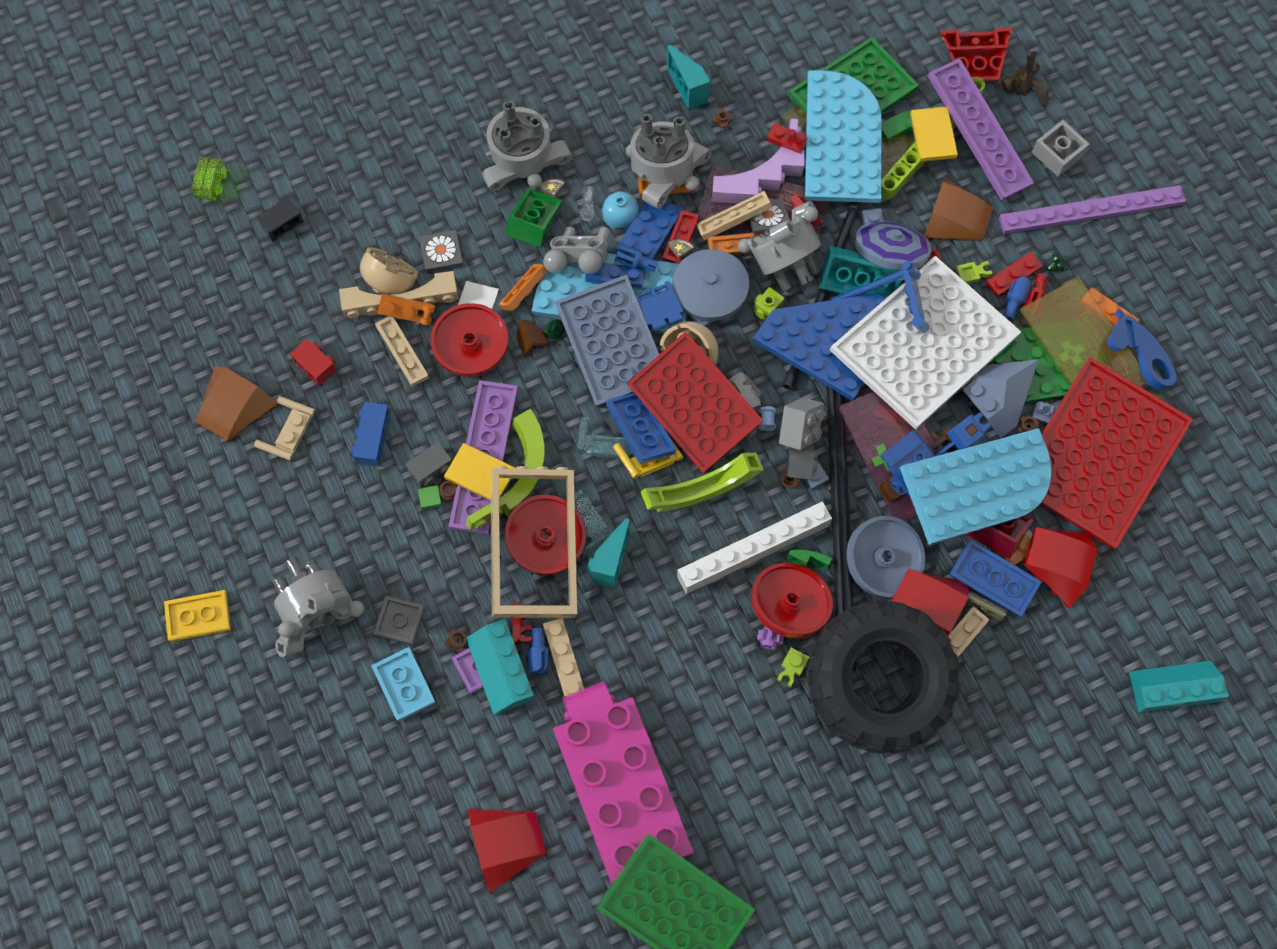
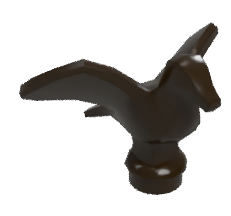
(1025, 79)

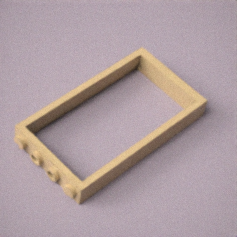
(532, 611)

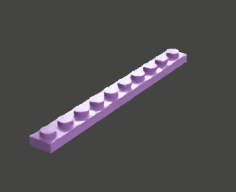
(1092, 209)

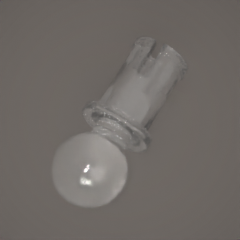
(587, 203)

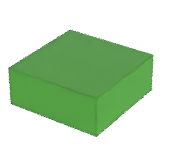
(429, 497)

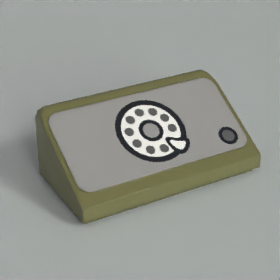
(986, 606)

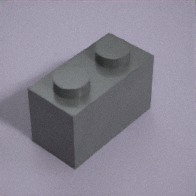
(802, 462)
(429, 465)

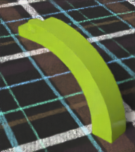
(705, 487)

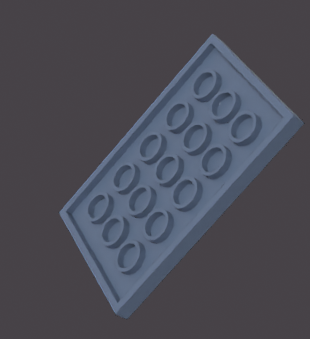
(607, 337)

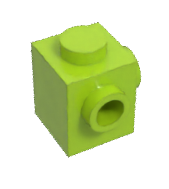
(767, 302)

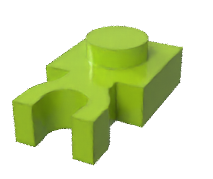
(971, 273)
(793, 664)

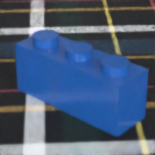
(370, 434)

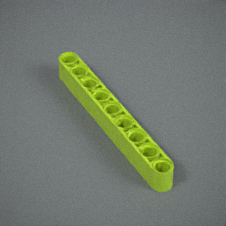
(907, 169)

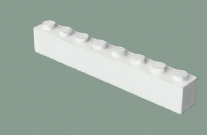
(754, 547)

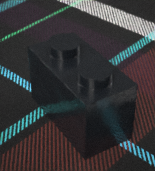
(279, 219)

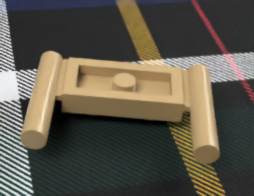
(292, 431)

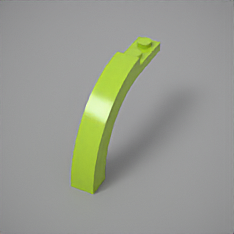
(533, 445)

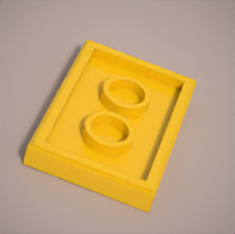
(933, 134)
(473, 471)
(197, 616)

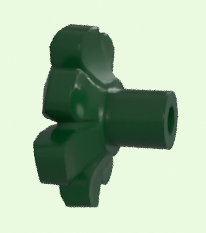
(1057, 262)

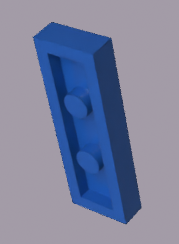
(613, 271)

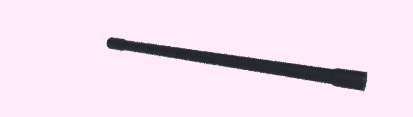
(793, 372)

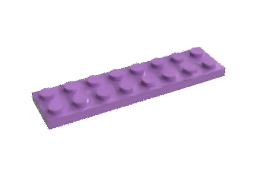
(980, 129)
(488, 434)

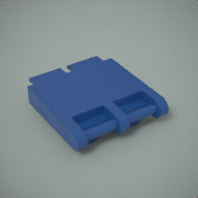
(660, 307)

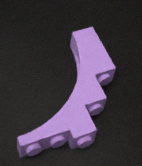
(765, 177)

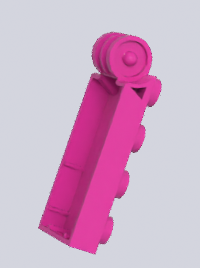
(617, 777)

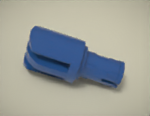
(637, 260)
(1016, 297)
(538, 654)

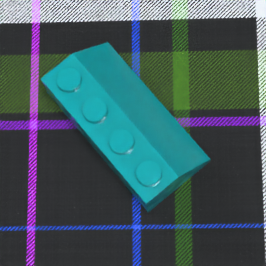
(848, 270)
(499, 667)
(1178, 686)

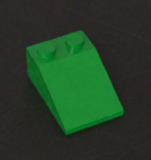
(533, 217)

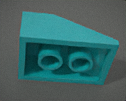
(688, 78)
(608, 558)

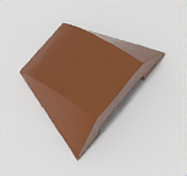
(958, 215)
(231, 404)

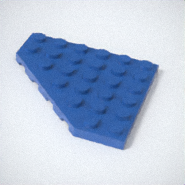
(807, 332)

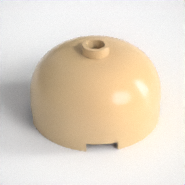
(386, 272)
(698, 332)

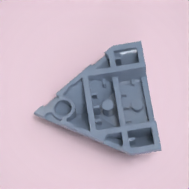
(1001, 393)

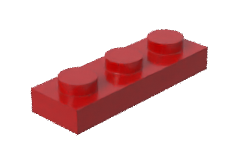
(683, 230)
(1021, 268)

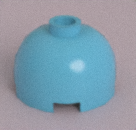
(620, 210)

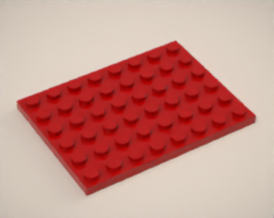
(1107, 451)

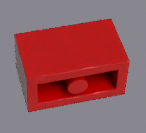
(313, 361)

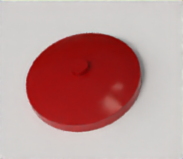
(469, 339)
(539, 536)
(791, 600)

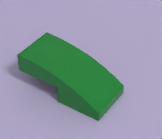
(897, 125)
(802, 558)

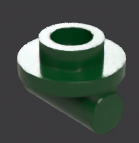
(554, 328)

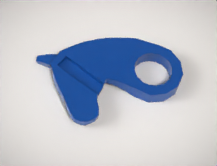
(1132, 335)

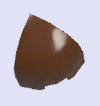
(530, 337)

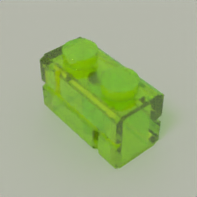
(208, 178)

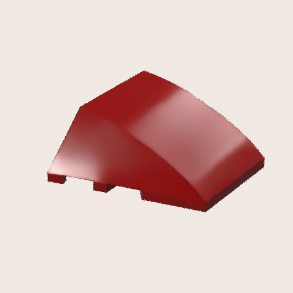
(979, 51)
(1062, 561)
(933, 595)
(505, 842)

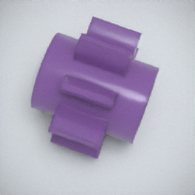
(769, 639)

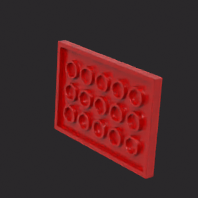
(695, 402)

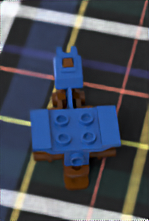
(915, 448)

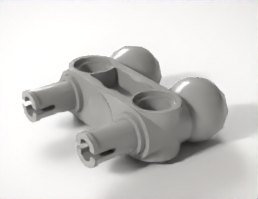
(584, 250)

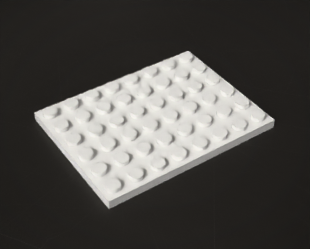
(919, 369)

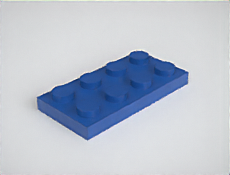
(651, 228)
(640, 428)
(995, 578)

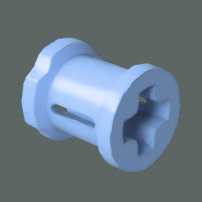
(767, 414)

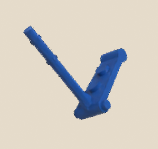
(908, 273)

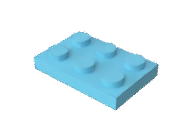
(403, 684)

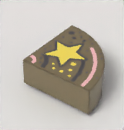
(552, 187)
(680, 247)

